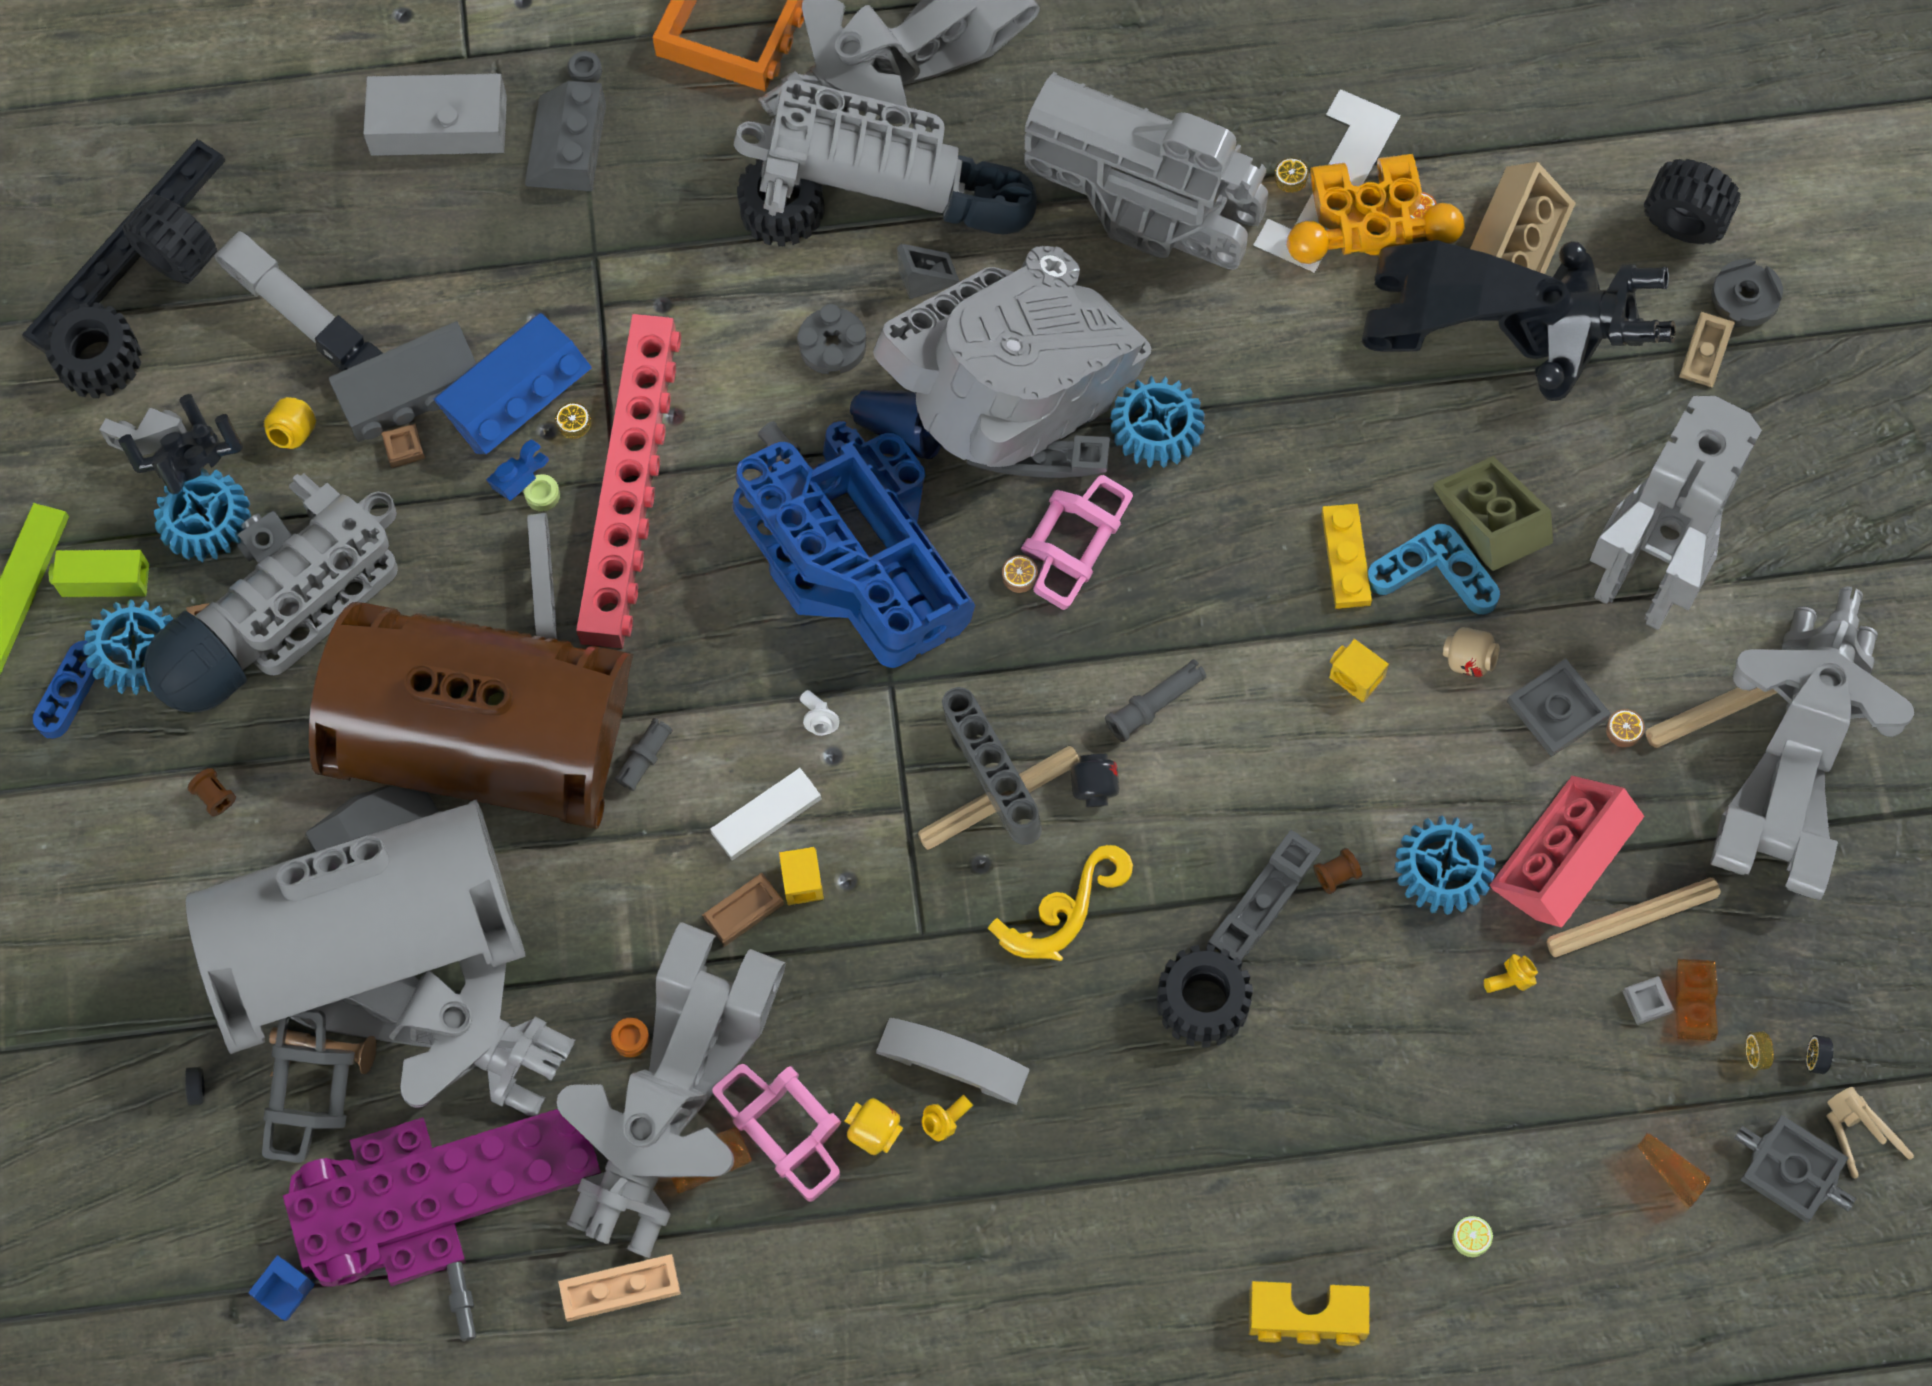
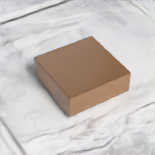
(403, 445)

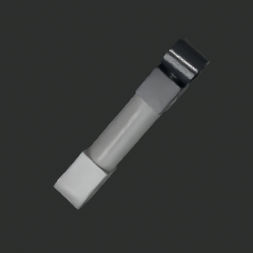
(262, 277)

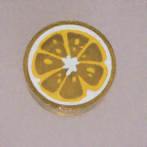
(1291, 174)
(573, 420)
(1759, 1050)

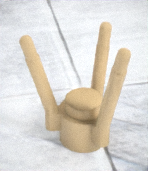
(1852, 1109)

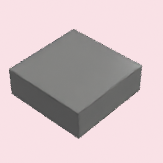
(1648, 1000)

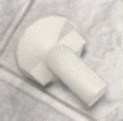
(820, 719)

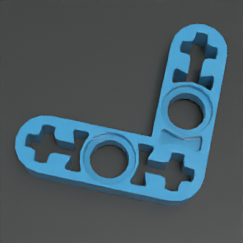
(1435, 556)

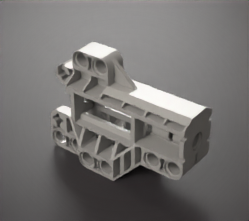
(1174, 179)
(1684, 494)

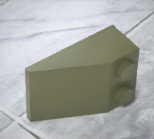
(1495, 513)

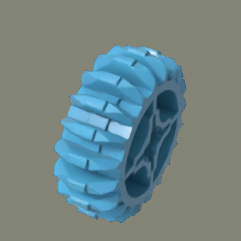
(1167, 407)
(182, 532)
(118, 646)
(1430, 862)

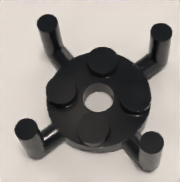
(185, 453)

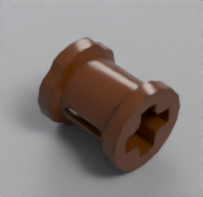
(211, 792)
(1337, 870)

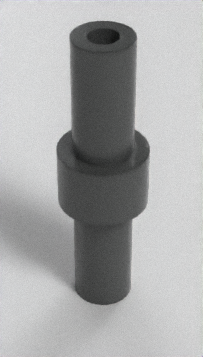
(461, 1301)

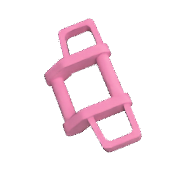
(1081, 570)
(746, 1121)

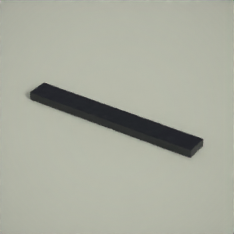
(116, 253)

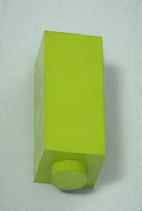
(99, 573)

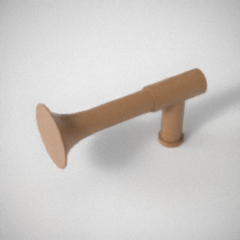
(364, 1051)

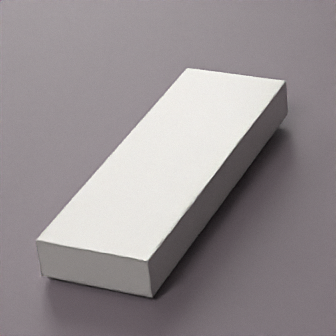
(765, 814)

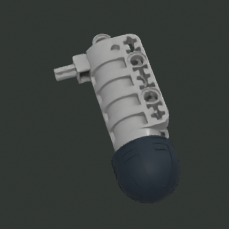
(203, 656)

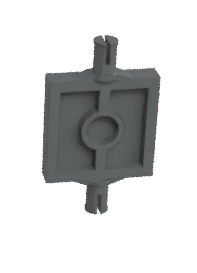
(1794, 1169)

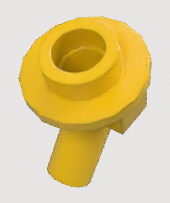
(1519, 973)
(941, 1123)

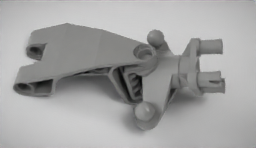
(879, 60)
(1826, 685)
(458, 1029)
(697, 1040)

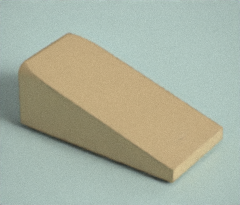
(1706, 349)

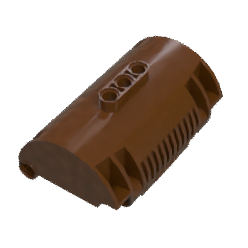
(531, 753)

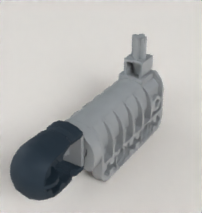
(881, 159)

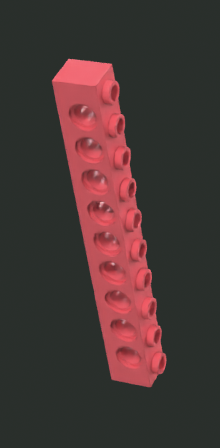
(645, 336)

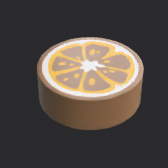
(1019, 573)
(1625, 728)

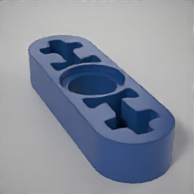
(47, 708)

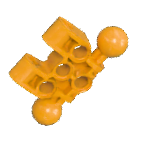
(1388, 216)

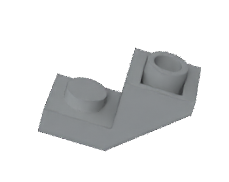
(149, 433)

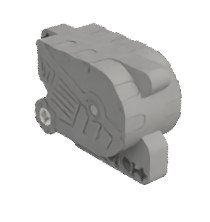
(1012, 358)

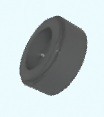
(585, 67)

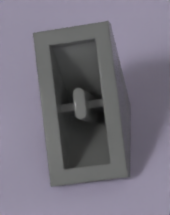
(925, 270)

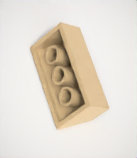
(1525, 217)

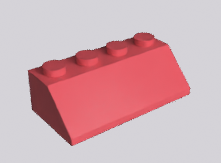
(1568, 850)

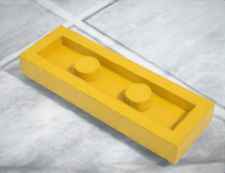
(1346, 556)

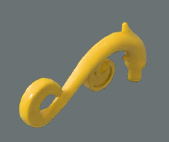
(1076, 911)

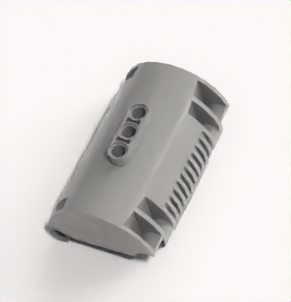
(350, 921)

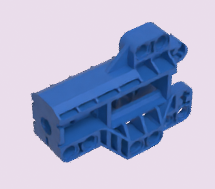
(896, 599)

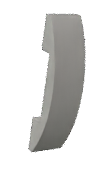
(954, 1058)

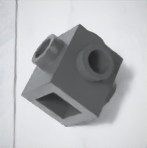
(254, 528)

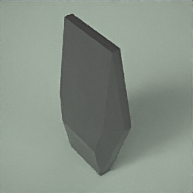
(370, 814)

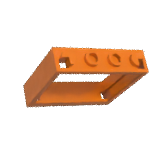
(720, 63)

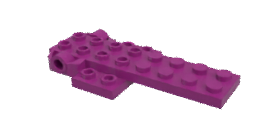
(404, 1196)

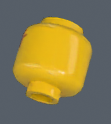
(289, 423)
(873, 1126)

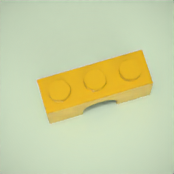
(1275, 1316)

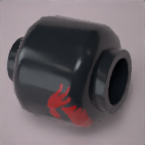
(1095, 779)

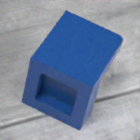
(281, 1288)

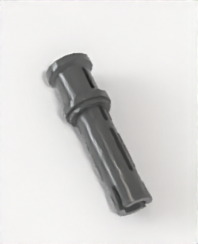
(1143, 708)

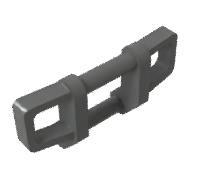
(278, 1114)

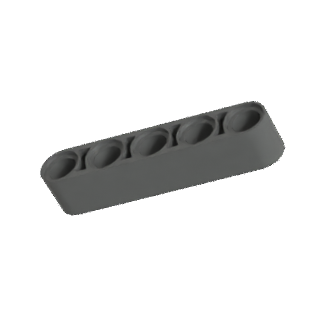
(994, 779)

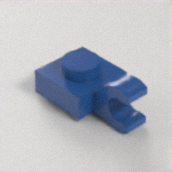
(515, 474)

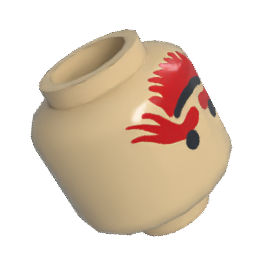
(1471, 651)

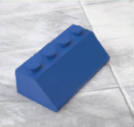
(512, 384)

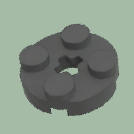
(1754, 278)
(828, 322)

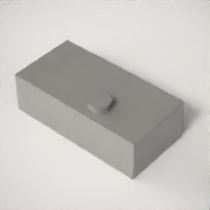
(435, 114)

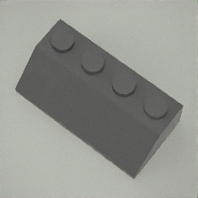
(401, 381)

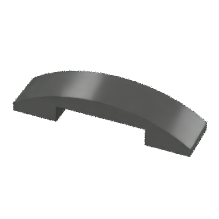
(1062, 459)
(1266, 896)

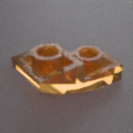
(1696, 999)

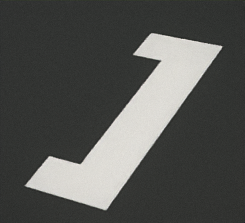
(1359, 149)

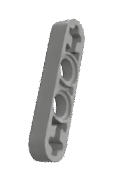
(542, 575)

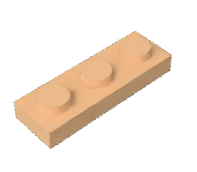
(619, 1287)

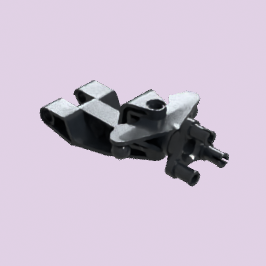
(1537, 312)

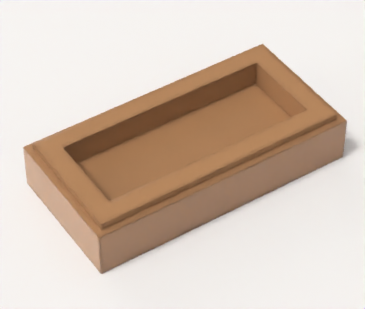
(743, 909)

